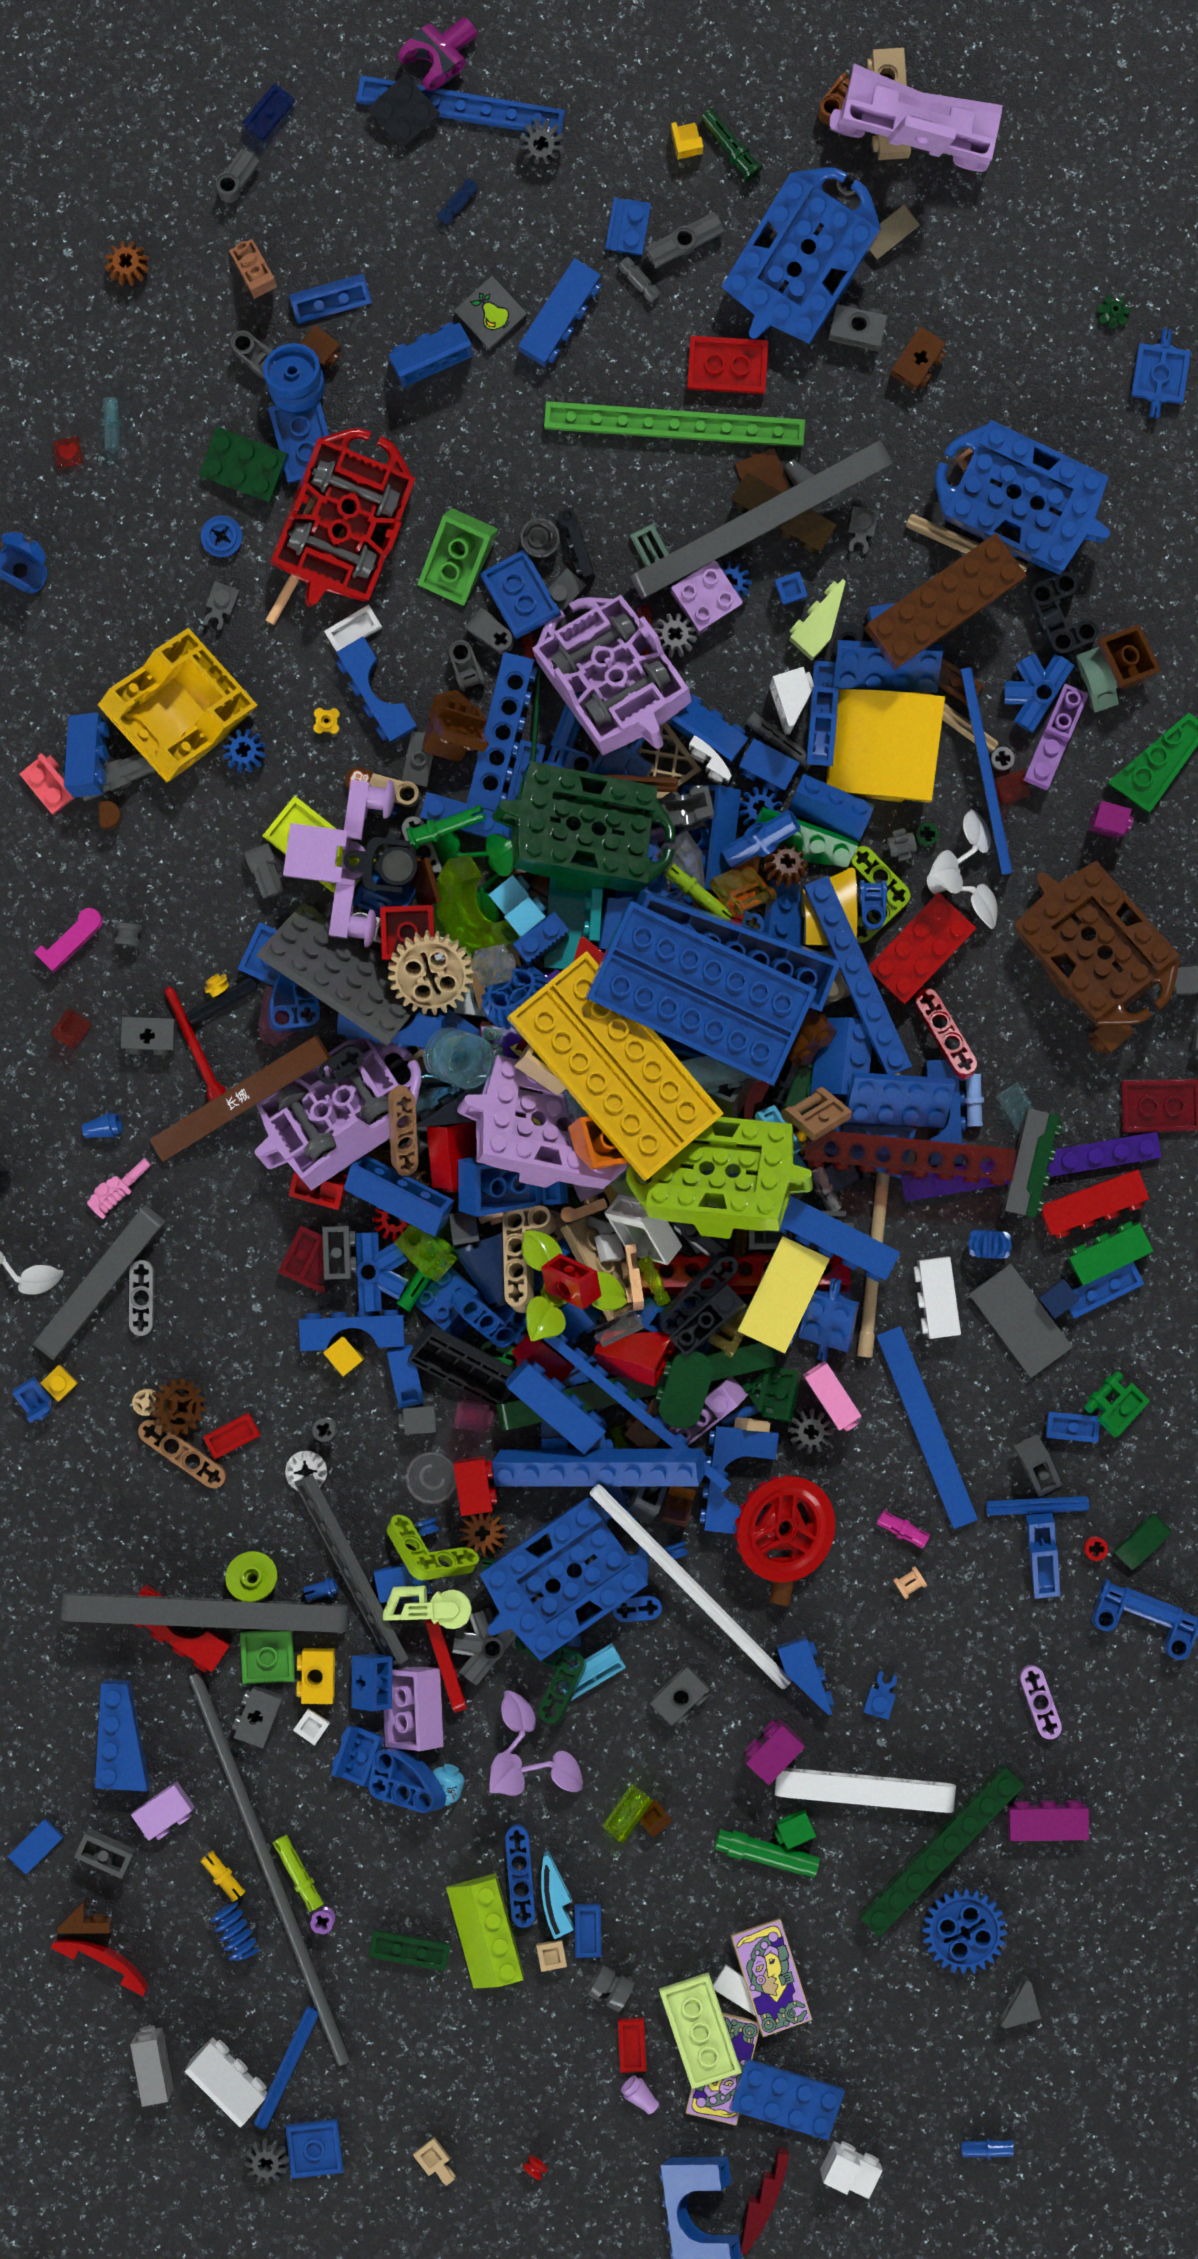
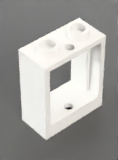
(629, 1223)

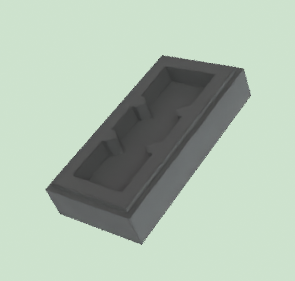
(418, 762)

